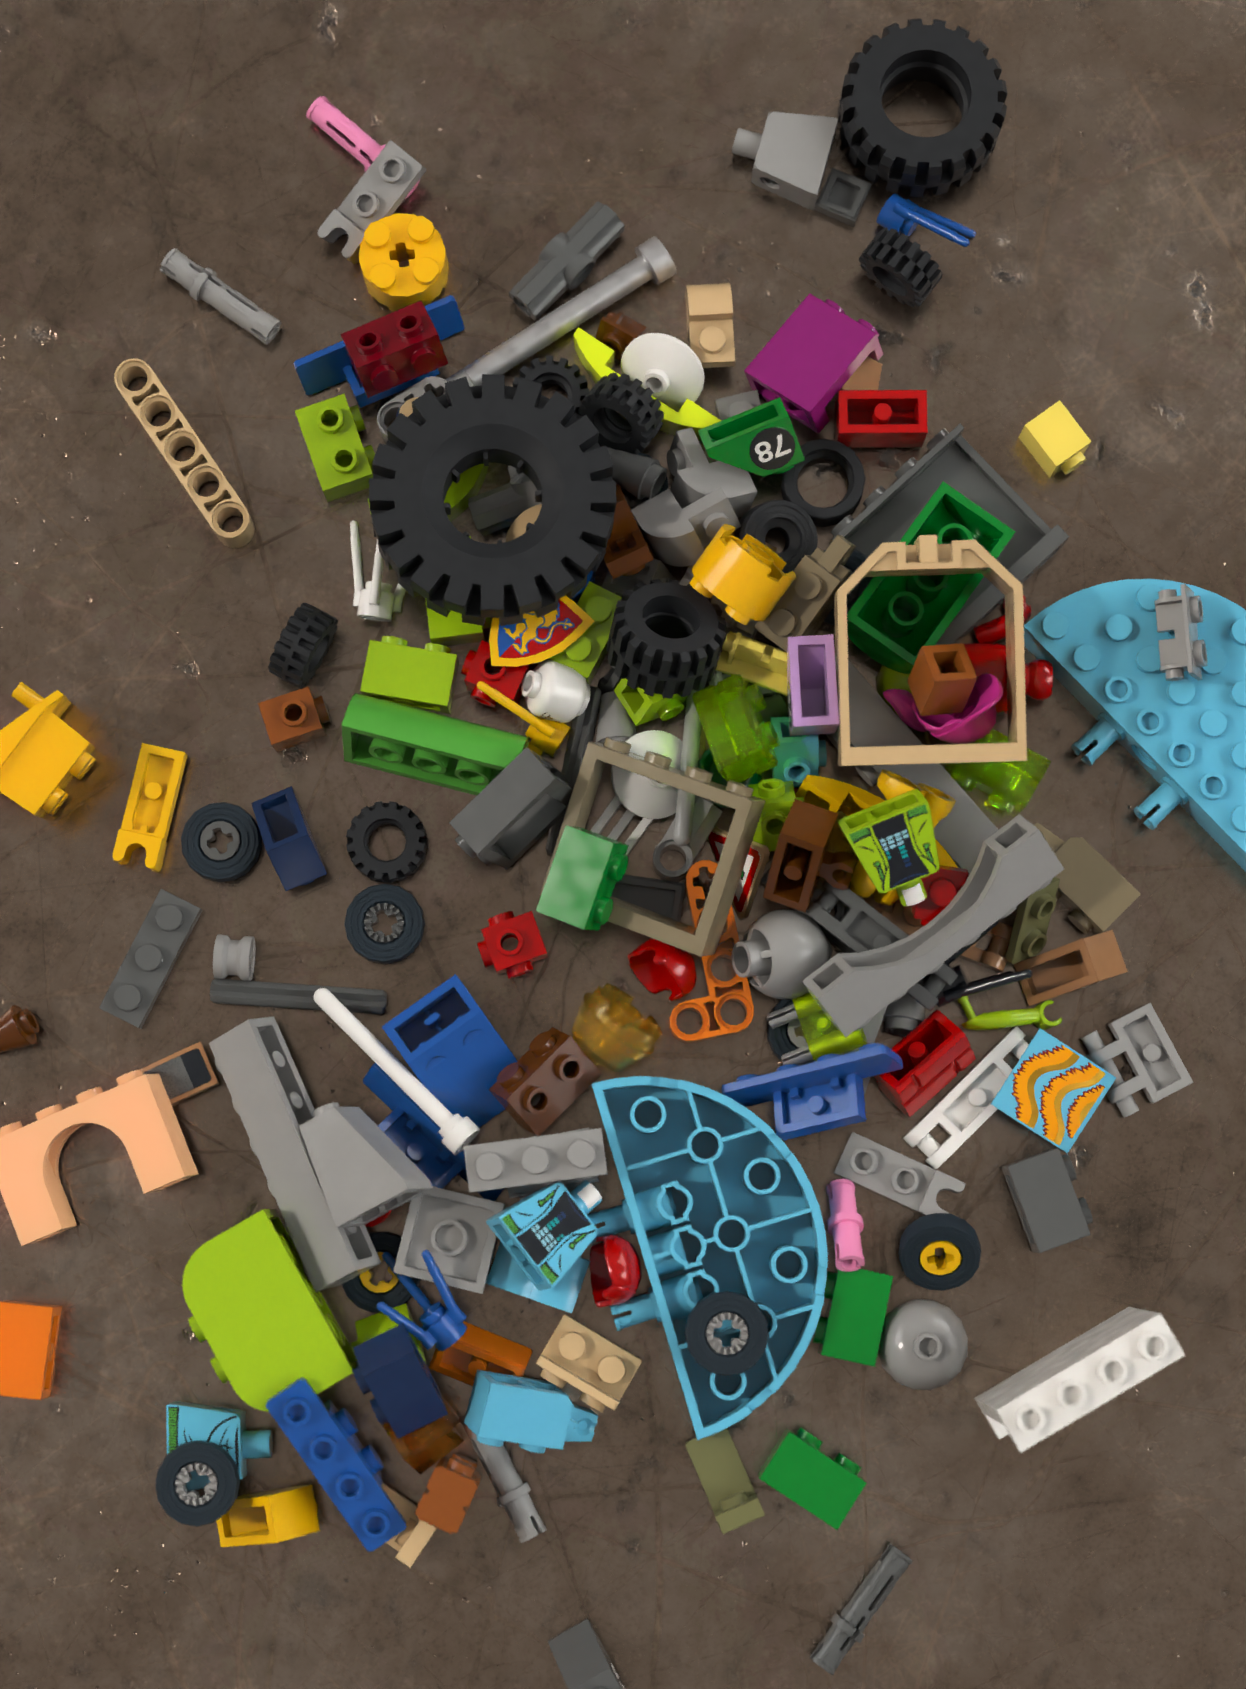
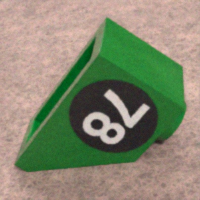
(755, 440)

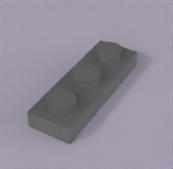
(150, 959)

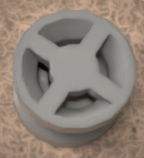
(234, 957)

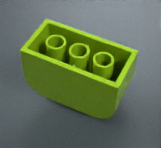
(263, 1312)

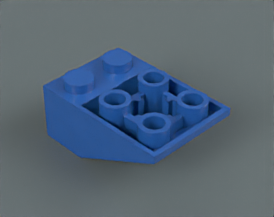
(453, 1050)

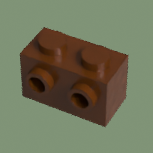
(544, 1080)

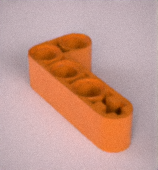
(718, 991)

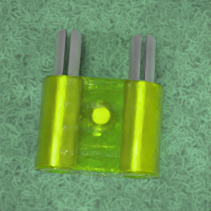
(819, 1031)

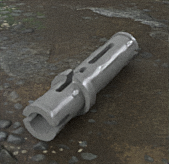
(207, 287)
(509, 1487)

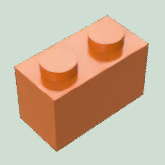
(28, 1348)

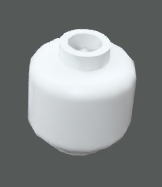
(555, 692)

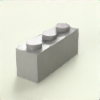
(535, 1160)

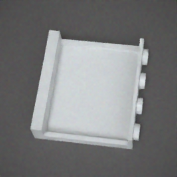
(1079, 1376)

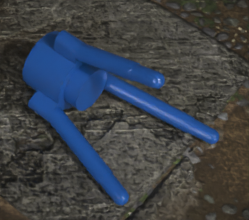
(906, 215)
(440, 1324)

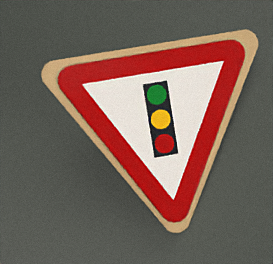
(751, 874)

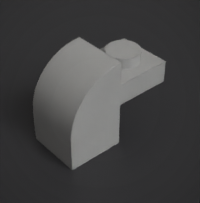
(698, 477)
(681, 534)

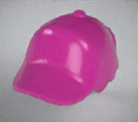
(955, 728)

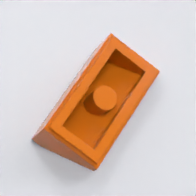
(481, 1351)

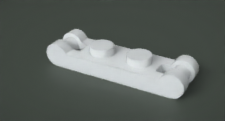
(967, 1102)

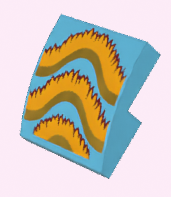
(1053, 1090)

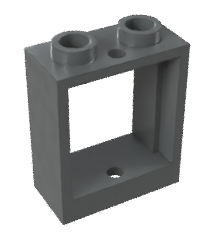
(513, 810)

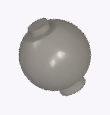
(781, 953)

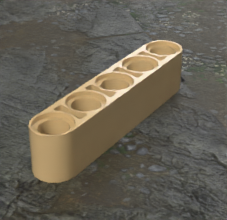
(175, 435)

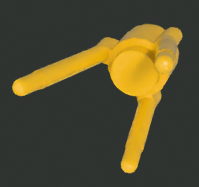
(545, 733)

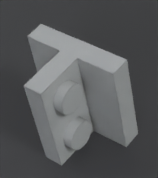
(454, 1233)

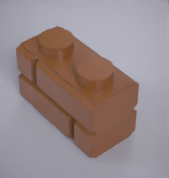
(449, 1493)

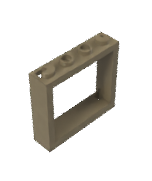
(706, 937)

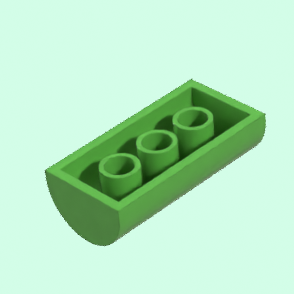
(426, 744)

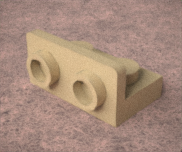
(588, 1363)

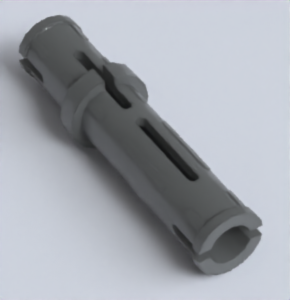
(855, 1616)

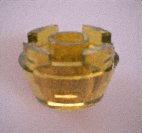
(613, 1029)

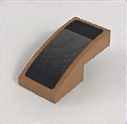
(184, 1073)

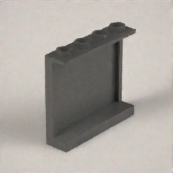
(960, 466)

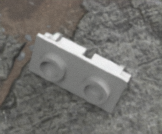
(1185, 650)

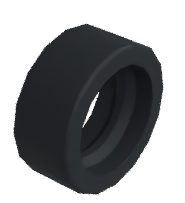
(852, 466)

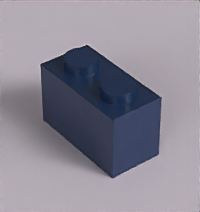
(399, 1381)

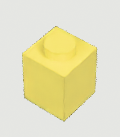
(1055, 440)

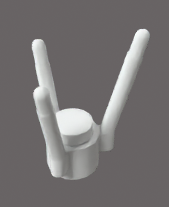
(376, 599)

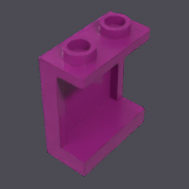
(812, 359)

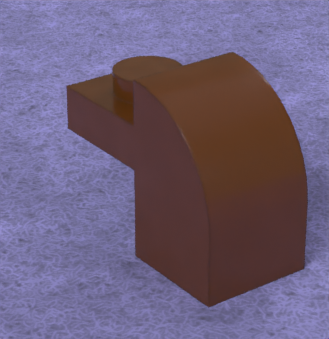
(627, 548)

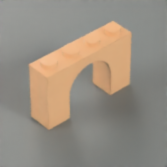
(30, 1154)

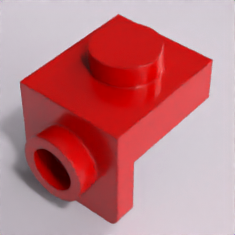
(940, 891)

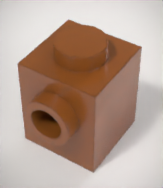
(942, 679)
(294, 718)

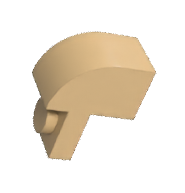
(711, 324)

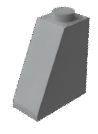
(358, 1165)

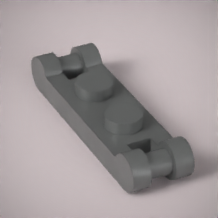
(868, 929)

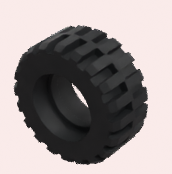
(932, 56)

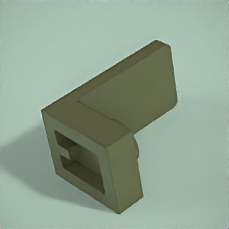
(1032, 923)
(724, 1480)

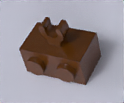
(804, 857)

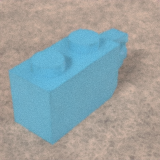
(525, 1413)

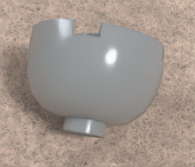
(923, 1344)

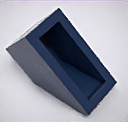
(288, 839)

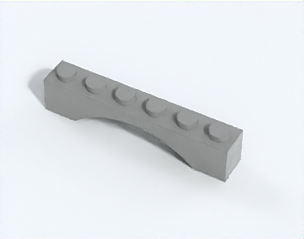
(1007, 871)

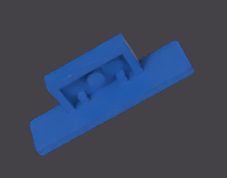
(334, 365)
(817, 1093)
(418, 1134)
(338, 1461)

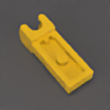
(150, 805)

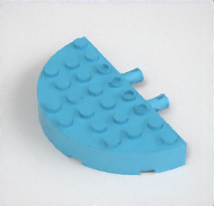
(1179, 730)
(713, 1213)

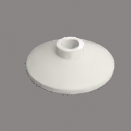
(669, 361)
(641, 794)

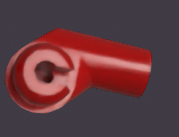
(995, 629)

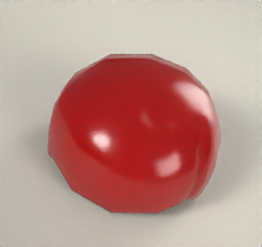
(663, 968)
(614, 1271)

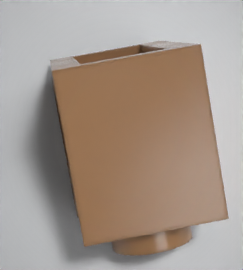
(1072, 967)

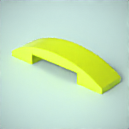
(600, 359)

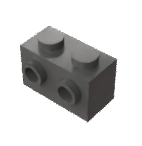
(1048, 1200)

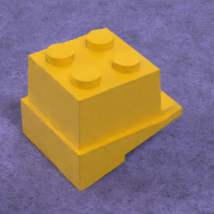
(41, 753)

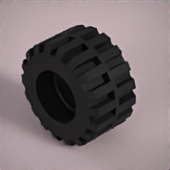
(665, 638)

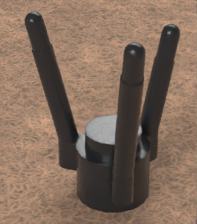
(962, 987)

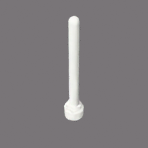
(454, 1129)

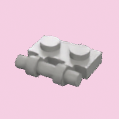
(1149, 1054)

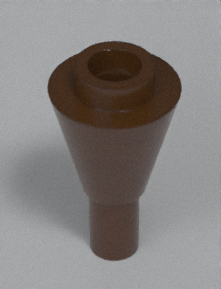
(17, 1029)

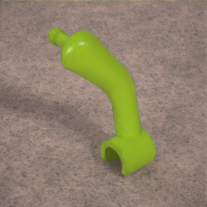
(1007, 1018)

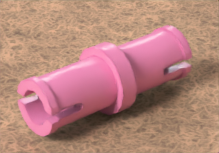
(845, 1225)

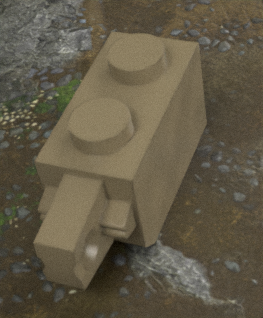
(809, 595)
(1089, 884)

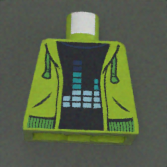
(895, 844)

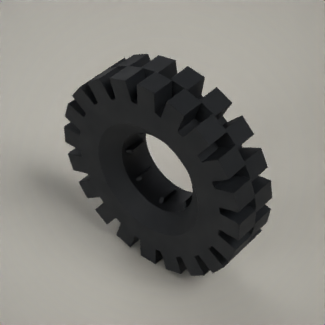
(488, 427)

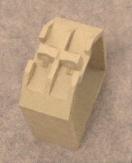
(931, 558)

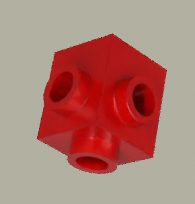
(478, 668)
(506, 927)

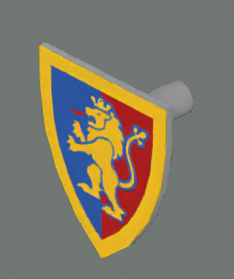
(537, 637)

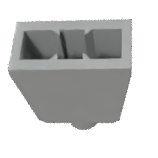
(789, 154)

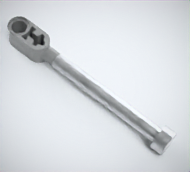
(651, 263)

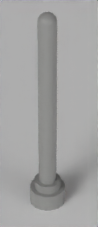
(689, 757)

